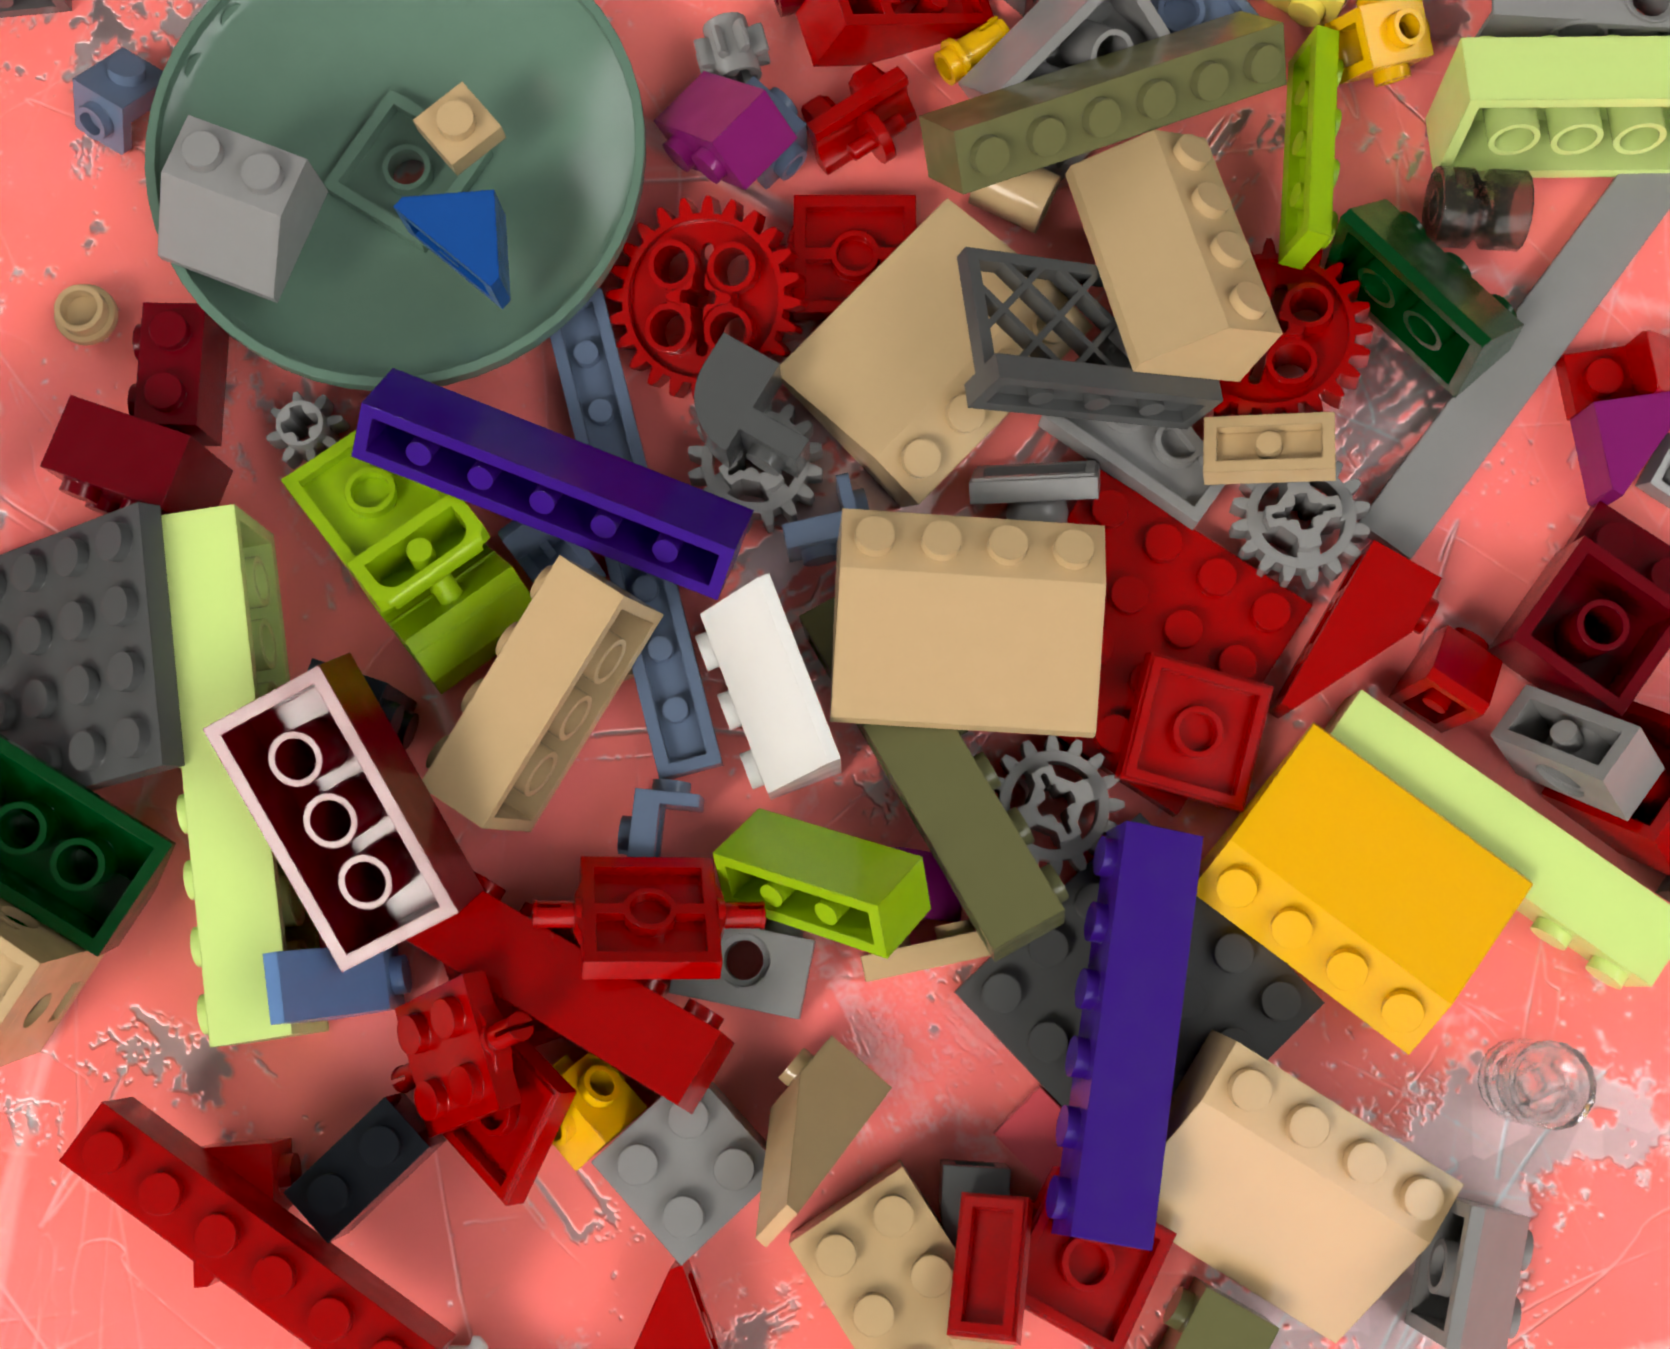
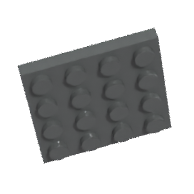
(92, 650)
(1229, 989)

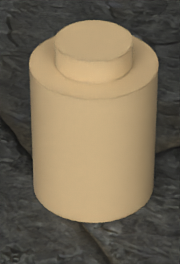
(1019, 199)

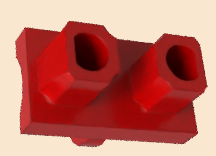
(863, 121)

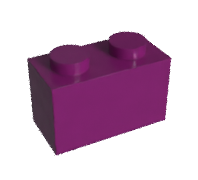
(724, 130)

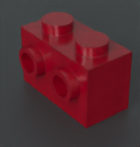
(180, 370)

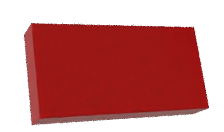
(990, 1268)

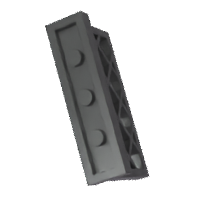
(1054, 387)

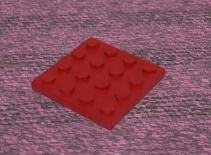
(1174, 598)

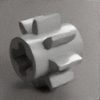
(732, 47)
(292, 427)

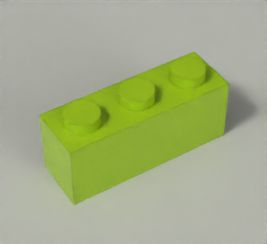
(824, 881)

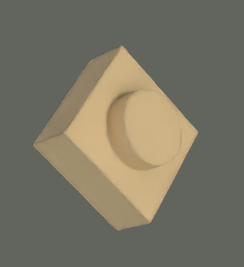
(459, 128)

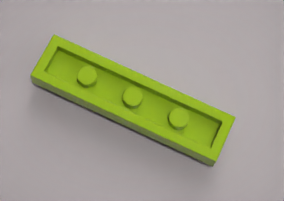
(1309, 149)

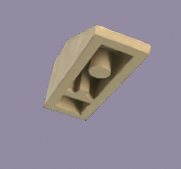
(811, 1128)

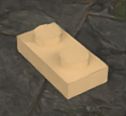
(1269, 448)
(954, 944)

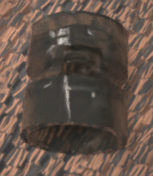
(1487, 209)

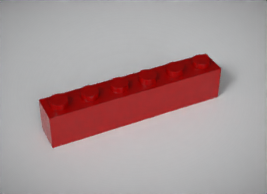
(614, 1019)
(243, 1235)

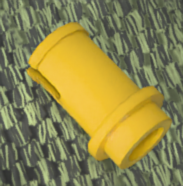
(960, 56)

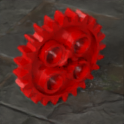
(652, 299)
(1323, 348)

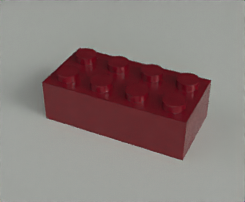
(344, 811)

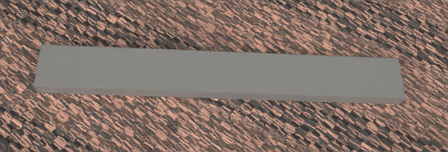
(1551, 317)

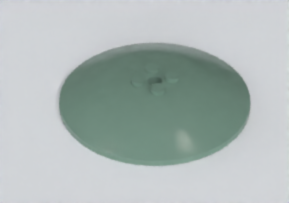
(344, 94)

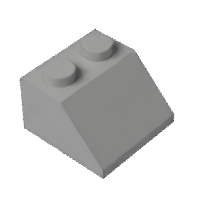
(236, 208)
(1471, 1277)

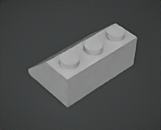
(1061, 36)

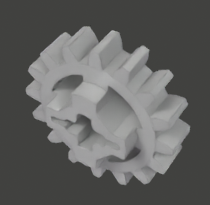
(739, 481)
(1302, 545)
(1041, 776)

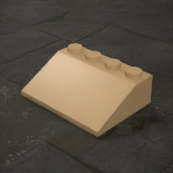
(897, 355)
(968, 623)
(1292, 1189)

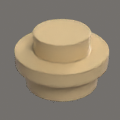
(85, 314)

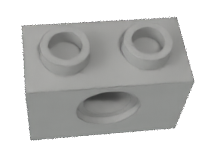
(1578, 751)
(779, 984)

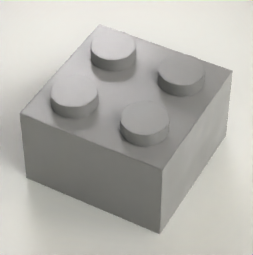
(686, 1169)

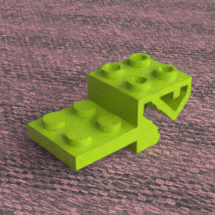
(415, 560)

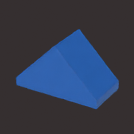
(466, 234)

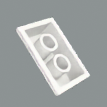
(768, 690)

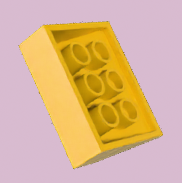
(1361, 887)

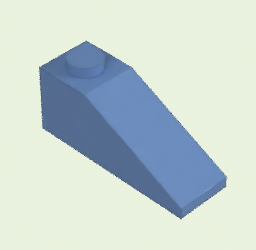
(312, 988)

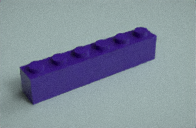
(551, 482)
(1126, 1036)

